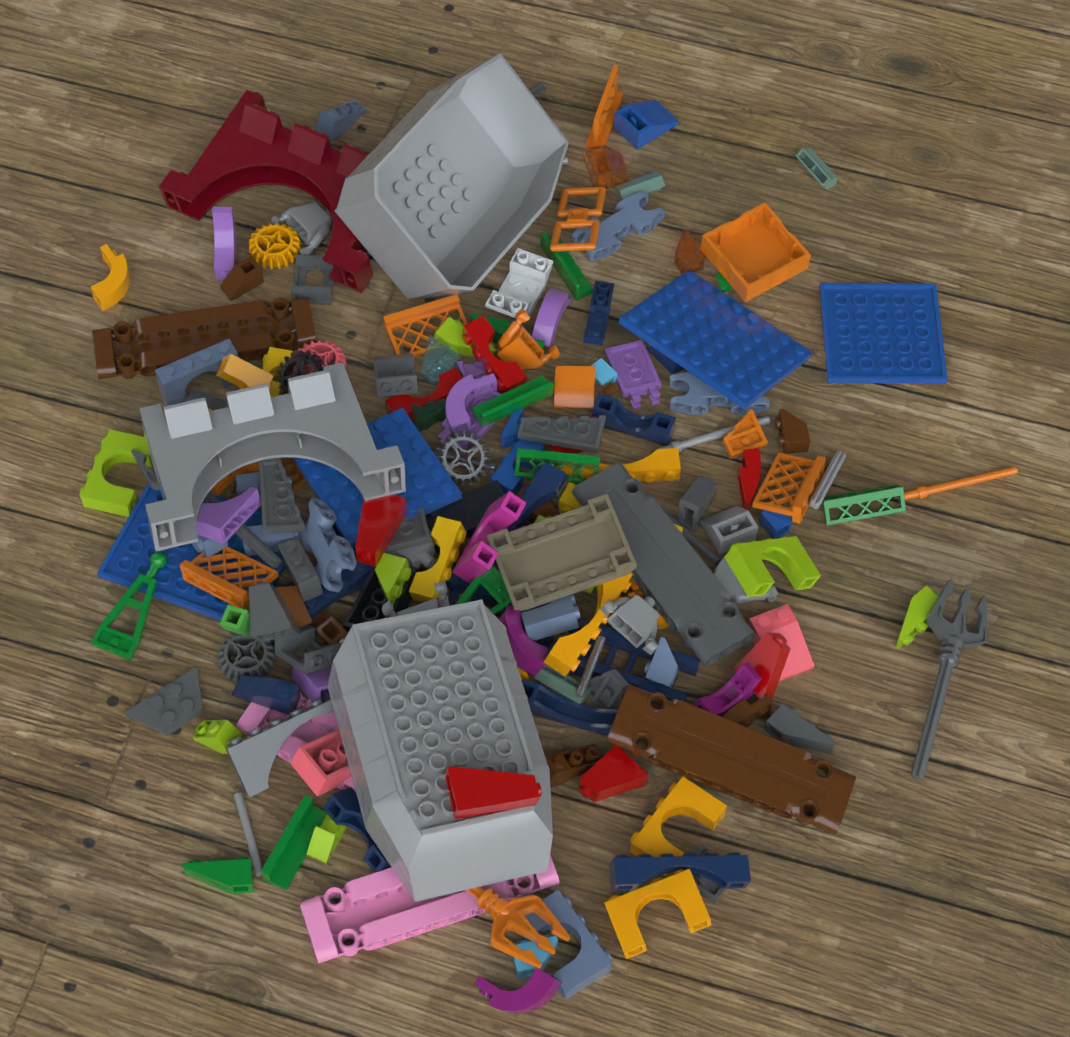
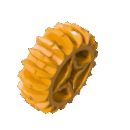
(272, 240)

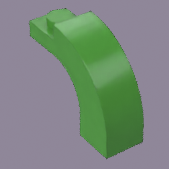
(236, 620)

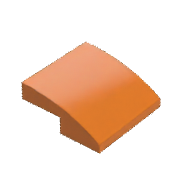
(574, 387)

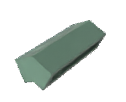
(817, 168)
(649, 183)
(560, 685)

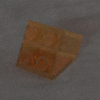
(606, 167)

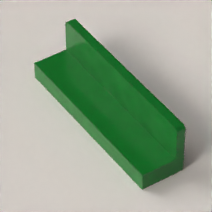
(567, 269)
(513, 401)
(293, 845)

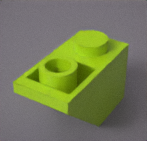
(392, 574)
(216, 734)

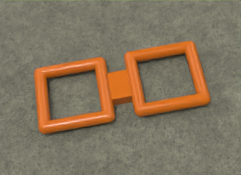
(578, 219)

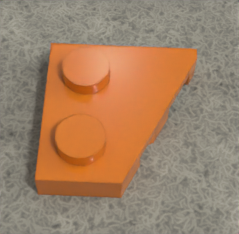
(745, 435)

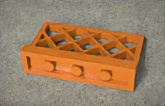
(604, 115)
(419, 315)
(805, 489)
(217, 584)

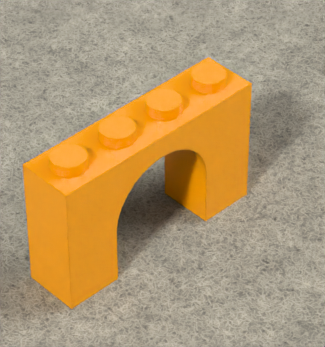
(242, 373)
(683, 799)
(678, 888)

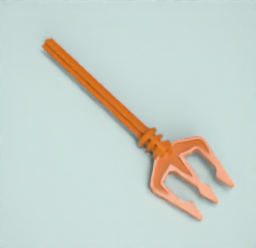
(511, 917)

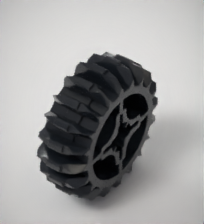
(301, 368)

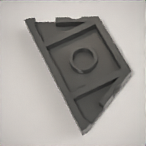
(171, 705)

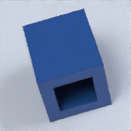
(775, 523)

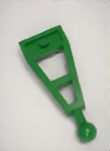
(494, 585)
(120, 643)

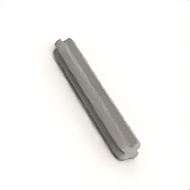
(827, 479)

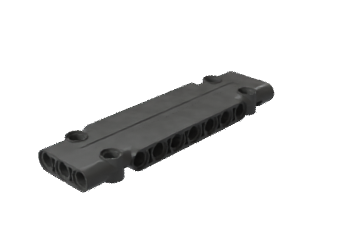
(670, 568)

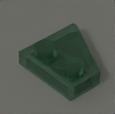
(429, 415)

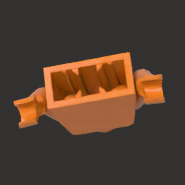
(520, 347)

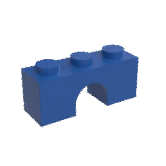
(506, 472)

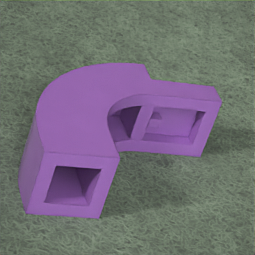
(550, 315)
(461, 395)

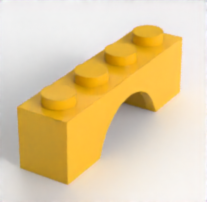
(448, 536)

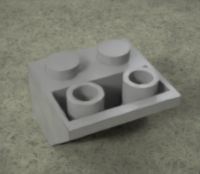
(729, 528)

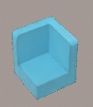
(604, 372)

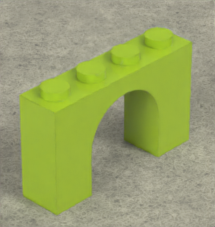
(99, 493)
(785, 552)

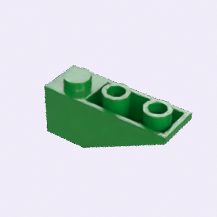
(226, 875)

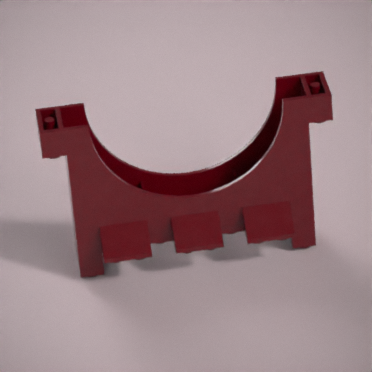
(259, 151)

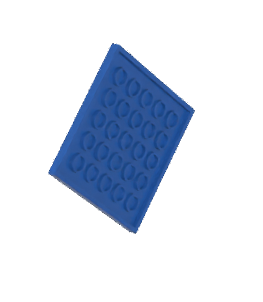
(882, 333)
(425, 477)

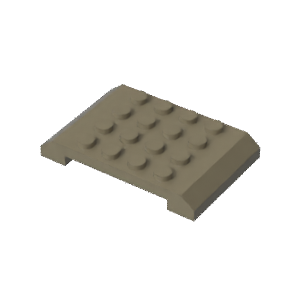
(562, 554)

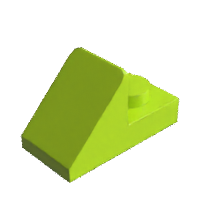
(325, 840)

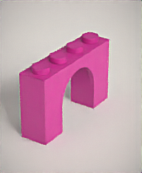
(478, 554)

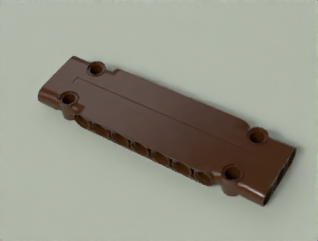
(170, 337)
(732, 758)

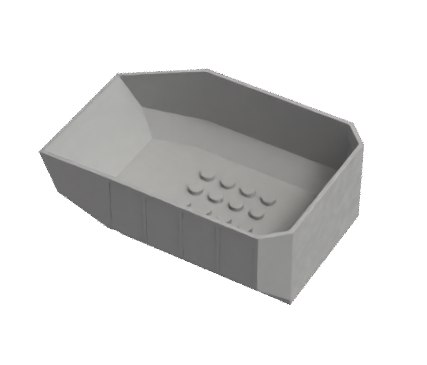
(455, 182)
(432, 697)

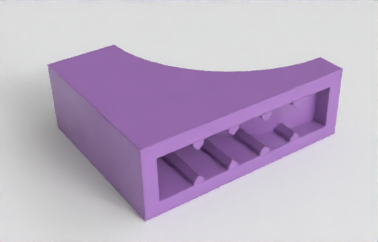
(224, 241)
(224, 518)
(313, 683)

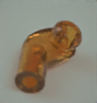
(610, 390)

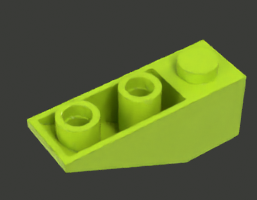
(451, 336)
(916, 616)

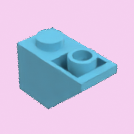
(526, 970)

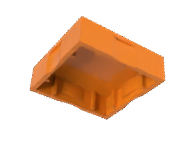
(755, 252)

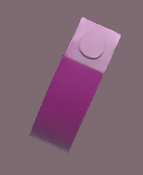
(527, 653)
(736, 690)
(529, 998)

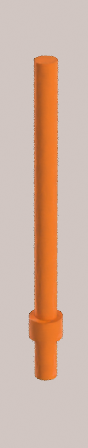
(922, 491)

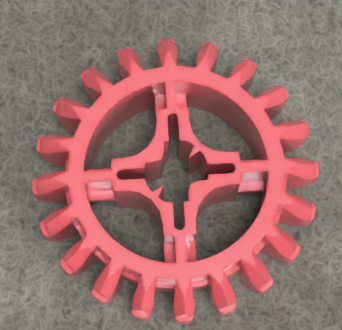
(325, 351)

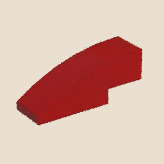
(749, 476)

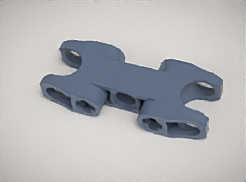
(629, 218)
(701, 396)
(329, 549)

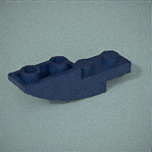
(599, 313)

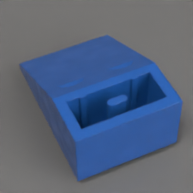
(643, 122)

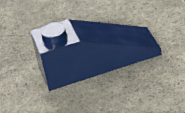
(268, 693)

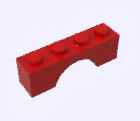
(478, 336)
(446, 383)

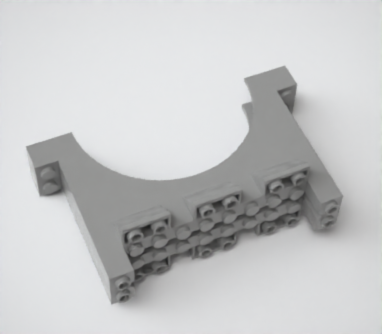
(311, 422)

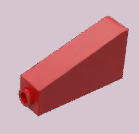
(377, 527)
(488, 791)

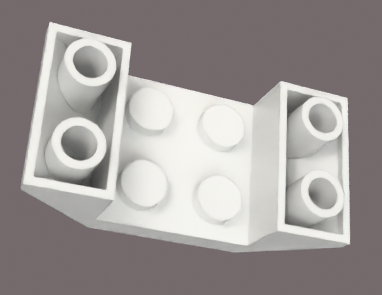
(522, 285)

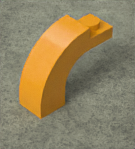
(116, 284)

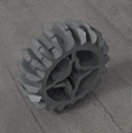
(477, 447)
(246, 660)

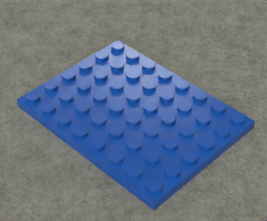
(715, 338)
(132, 555)

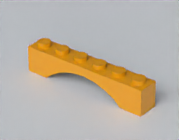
(660, 465)
(568, 648)

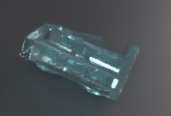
(437, 361)

